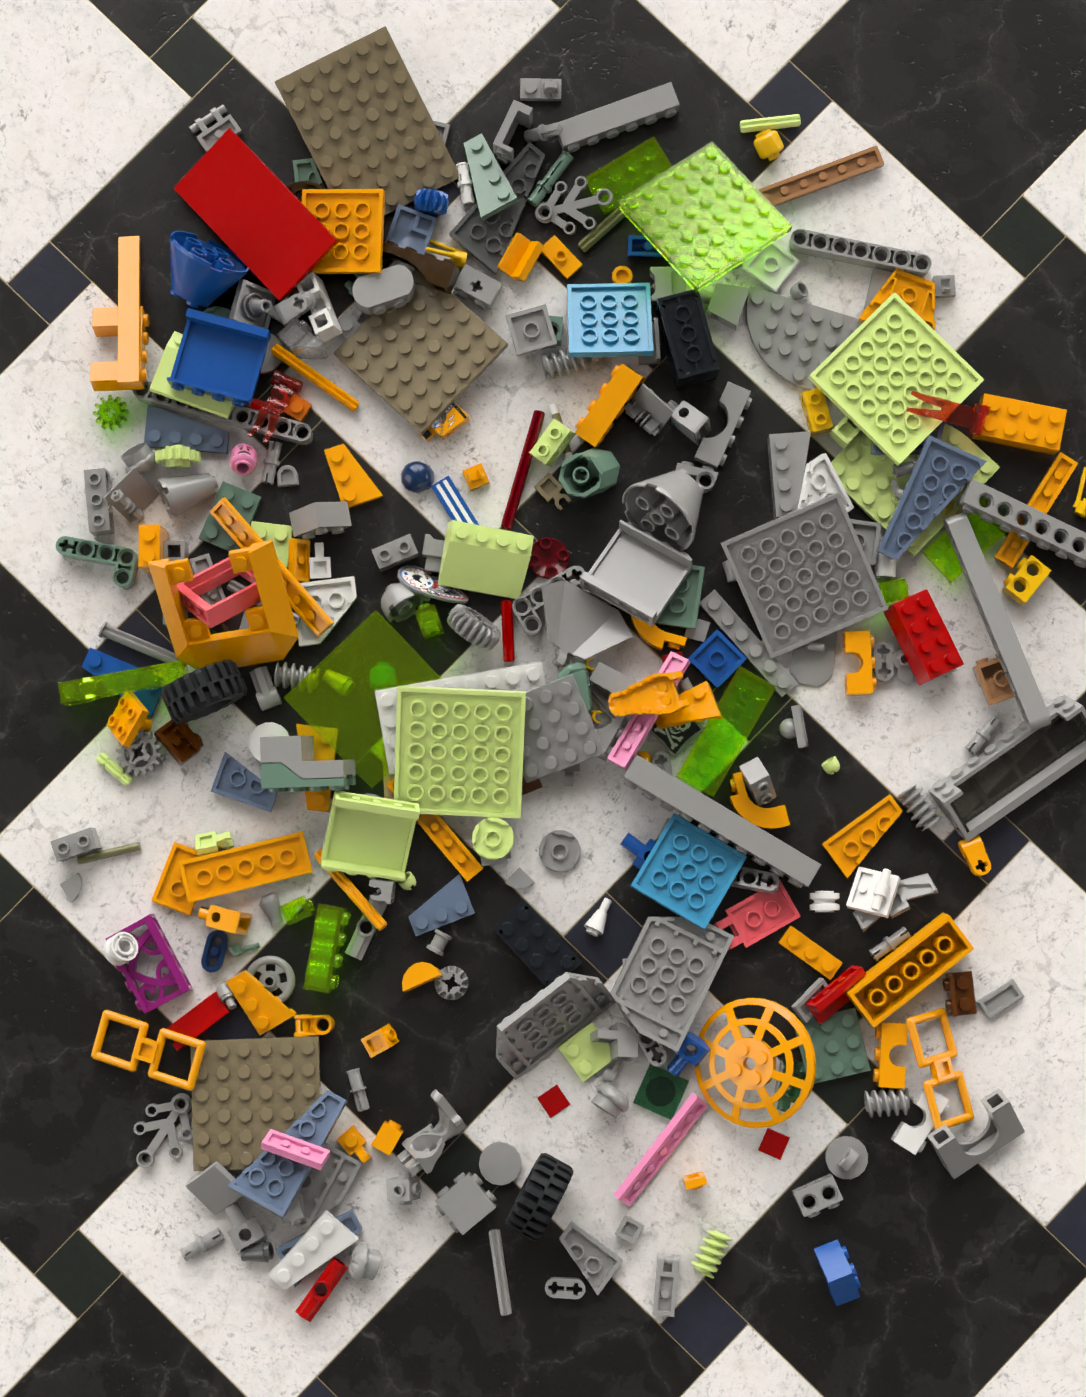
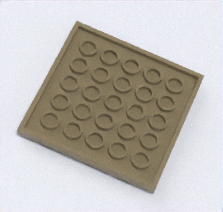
(422, 353)
(246, 1092)

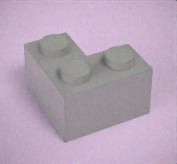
(319, 519)

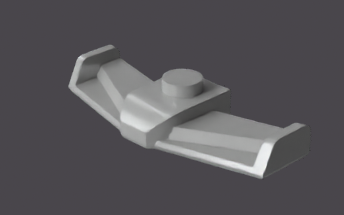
(907, 890)

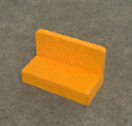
(520, 257)

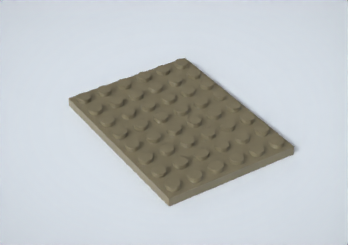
(368, 122)

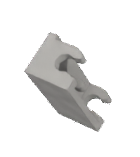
(385, 887)

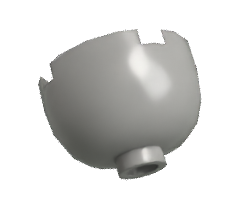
(399, 602)

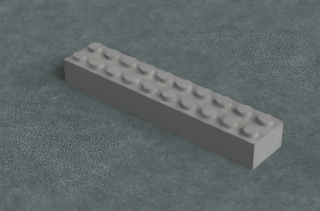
(721, 821)

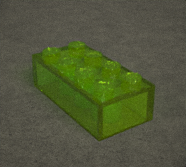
(325, 948)

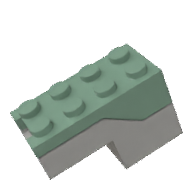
(291, 765)

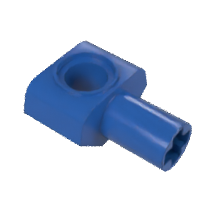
(637, 848)
(686, 1056)

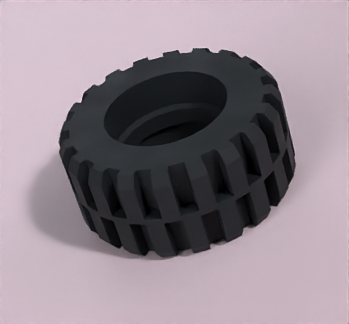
(204, 691)
(539, 1197)

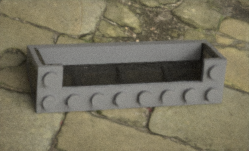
(1012, 769)

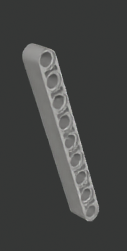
(290, 435)

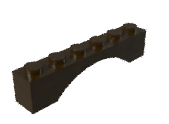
(438, 273)

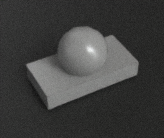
(795, 727)

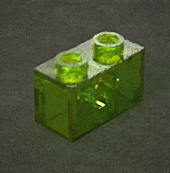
(429, 620)

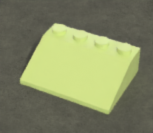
(162, 387)
(485, 559)

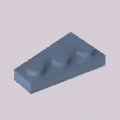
(241, 784)
(443, 908)

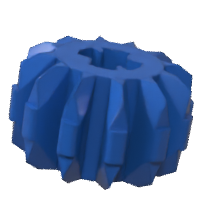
(431, 202)

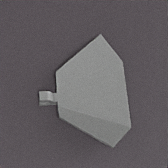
(580, 622)

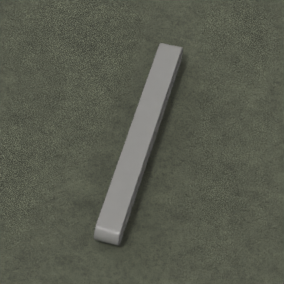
(997, 621)

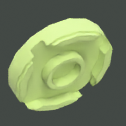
(492, 838)

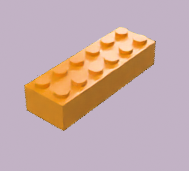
(909, 969)

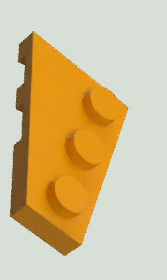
(349, 477)
(258, 1003)

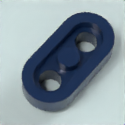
(215, 951)

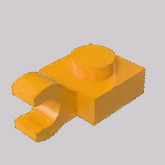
(353, 1142)

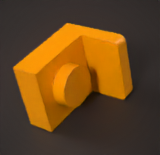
(380, 1040)

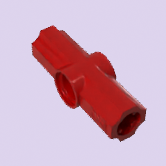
(329, 1278)

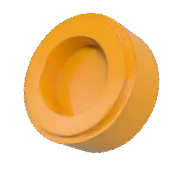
(622, 275)

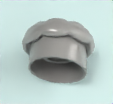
(140, 458)
(610, 1100)
(364, 1262)

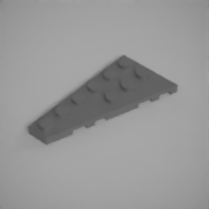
(490, 238)

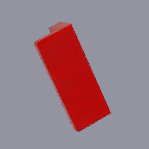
(833, 996)
(200, 1018)

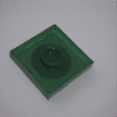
(660, 1091)

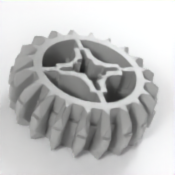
(474, 627)

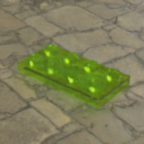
(628, 172)
(942, 554)

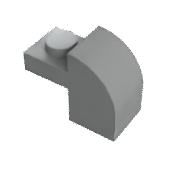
(623, 1042)

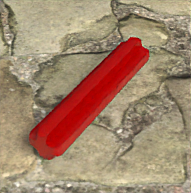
(507, 631)

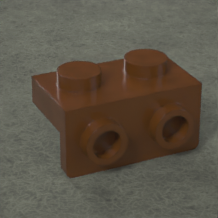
(179, 741)

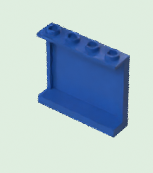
(219, 358)

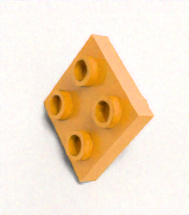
(129, 719)

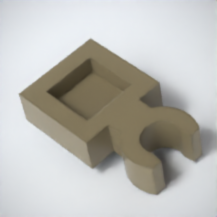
(550, 489)

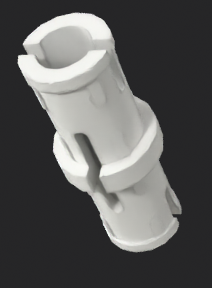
(465, 184)

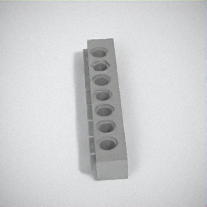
(1031, 517)

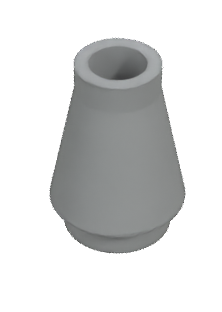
(271, 908)

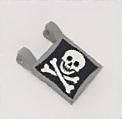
(677, 737)

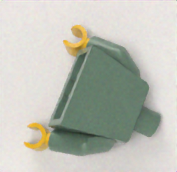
(581, 674)

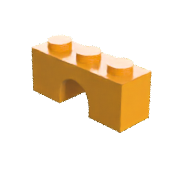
(859, 644)
(889, 1035)

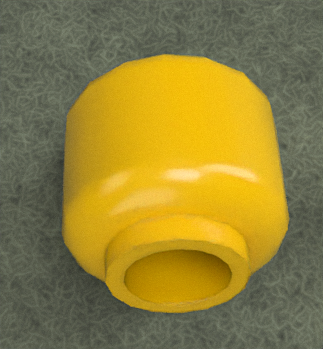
(768, 144)

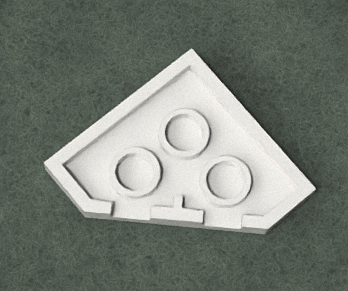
(821, 481)
(334, 597)

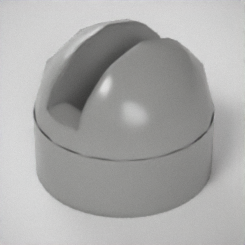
(799, 290)

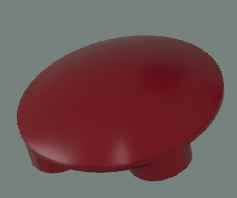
(548, 558)

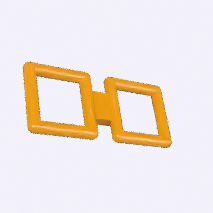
(148, 1050)
(940, 1068)

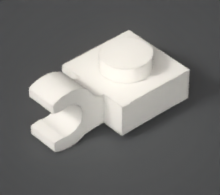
(319, 565)

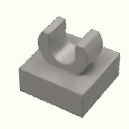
(944, 286)

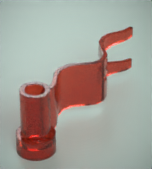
(277, 403)
(953, 412)

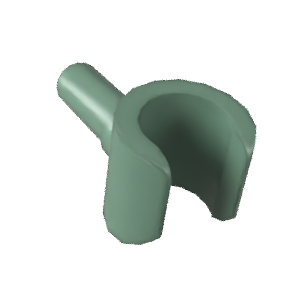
(236, 950)

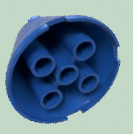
(202, 269)

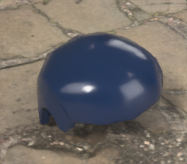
(417, 477)

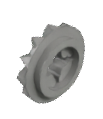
(460, 978)

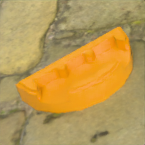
(418, 975)

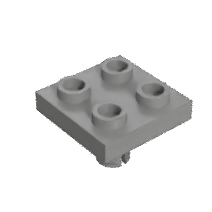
(252, 304)

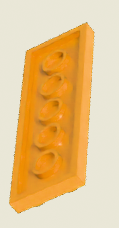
(245, 866)

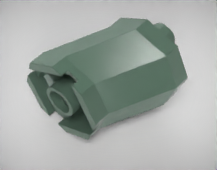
(589, 473)

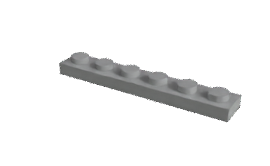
(747, 643)

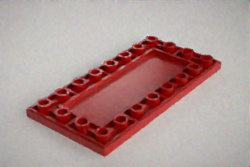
(255, 214)

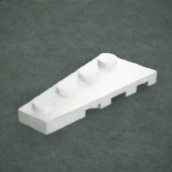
(315, 1247)

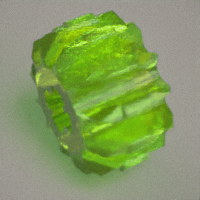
(105, 419)
(894, 589)

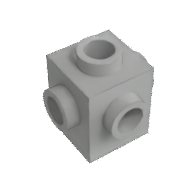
(403, 1188)

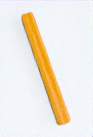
(315, 377)
(356, 896)

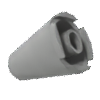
(185, 491)

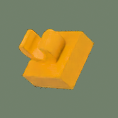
(476, 477)

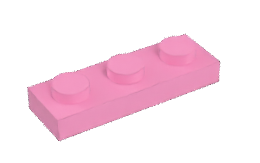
(295, 1149)

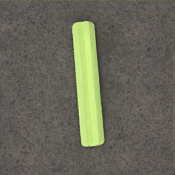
(771, 122)

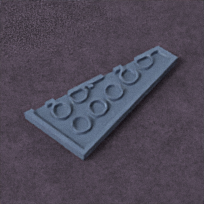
(931, 486)
(276, 1179)

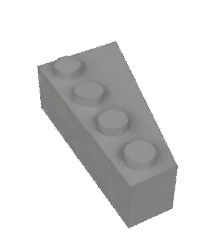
(787, 465)

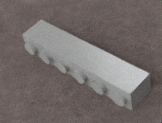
(618, 117)

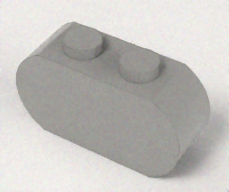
(383, 291)

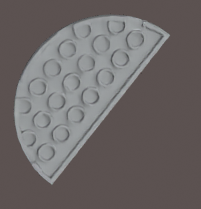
(794, 334)

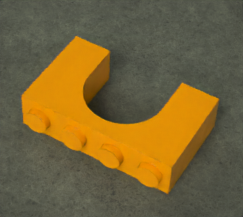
(105, 374)

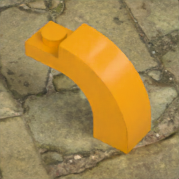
(656, 637)
(761, 817)

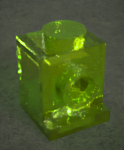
(290, 913)

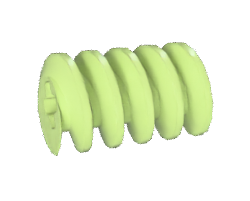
(711, 1252)

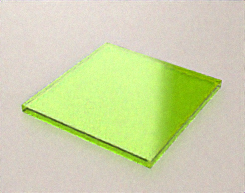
(341, 689)

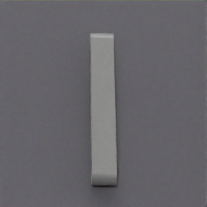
(850, 257)

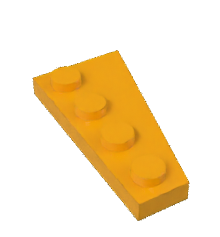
(856, 839)

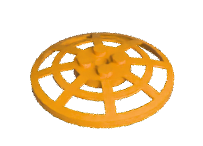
(764, 1060)

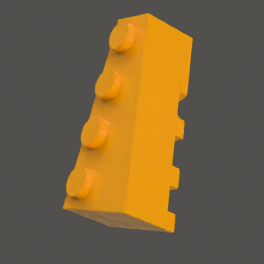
(609, 404)

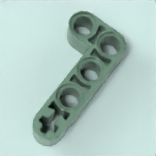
(96, 556)

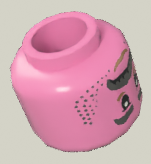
(243, 459)

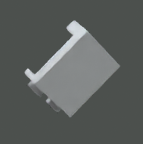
(517, 114)

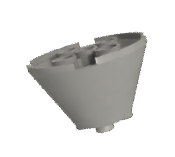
(666, 507)

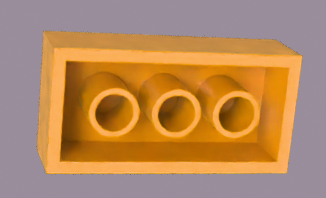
(1022, 424)

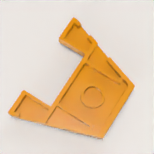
(913, 290)

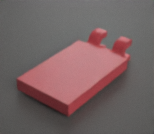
(759, 916)

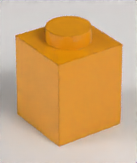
(387, 1137)

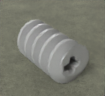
(561, 363)
(289, 675)
(919, 807)
(887, 1102)

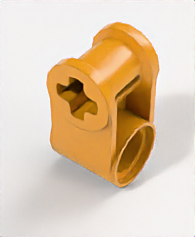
(973, 852)
(308, 1025)

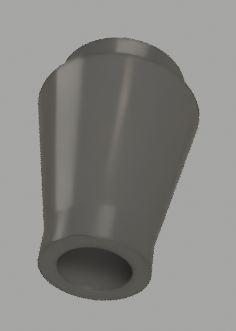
(258, 1253)

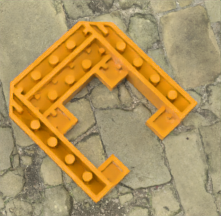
(271, 626)

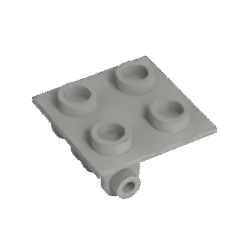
(650, 409)
(132, 496)

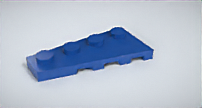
(101, 663)

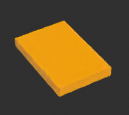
(170, 888)

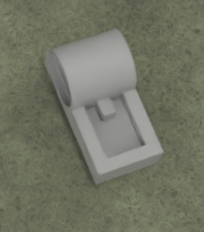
(698, 473)

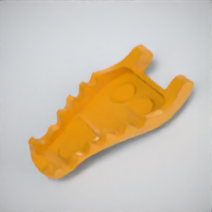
(652, 695)

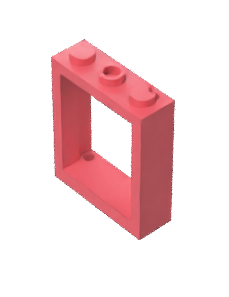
(210, 579)

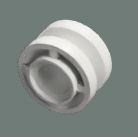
(824, 901)
(113, 952)

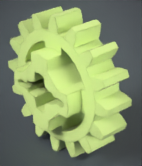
(177, 457)

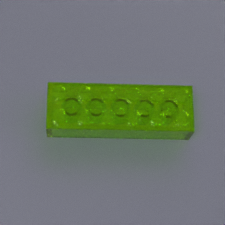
(724, 738)

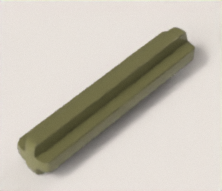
(602, 229)

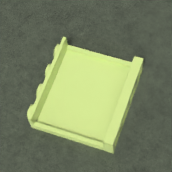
(369, 836)

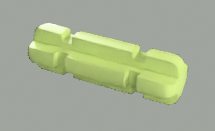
(114, 769)

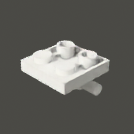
(873, 891)

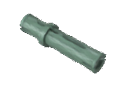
(544, 186)

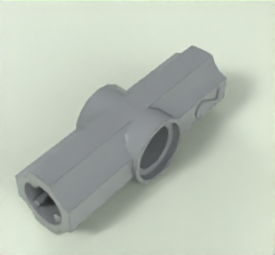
(360, 940)

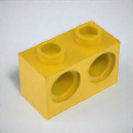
(816, 412)
(1029, 582)

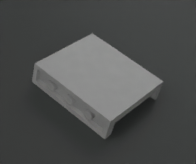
(637, 573)

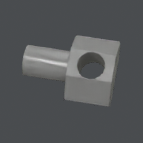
(240, 1222)

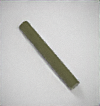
(109, 853)

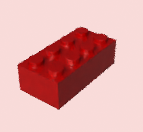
(923, 637)

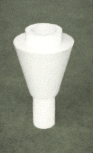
(596, 923)

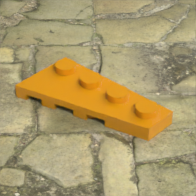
(322, 751)

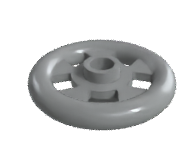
(280, 967)

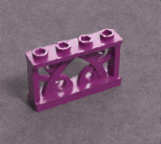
(176, 973)

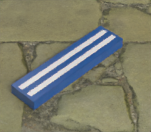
(453, 501)

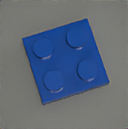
(717, 658)

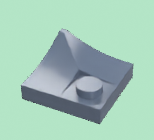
(411, 229)

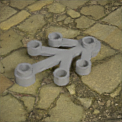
(570, 205)
(166, 1126)

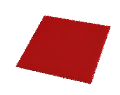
(553, 1101)
(773, 1143)

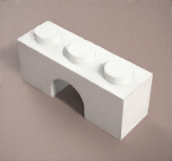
(323, 315)
(913, 1137)

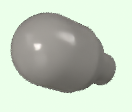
(226, 995)

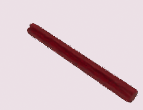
(522, 470)

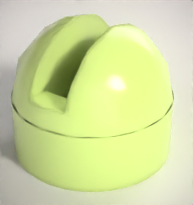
(831, 765)
(409, 881)

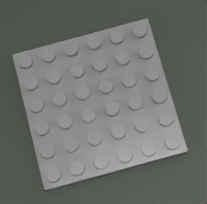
(804, 575)

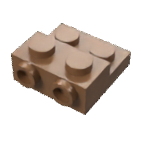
(992, 680)

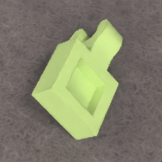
(210, 841)

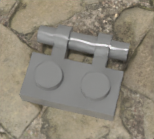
(211, 135)

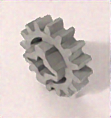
(135, 761)

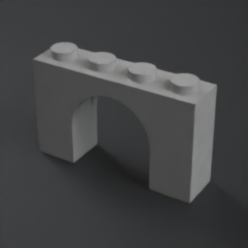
(613, 682)
(1001, 1129)

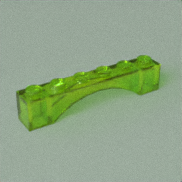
(110, 684)

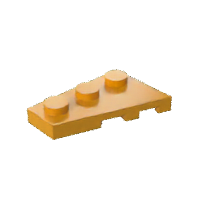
(702, 707)

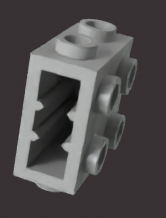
(465, 1202)

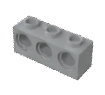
(98, 508)

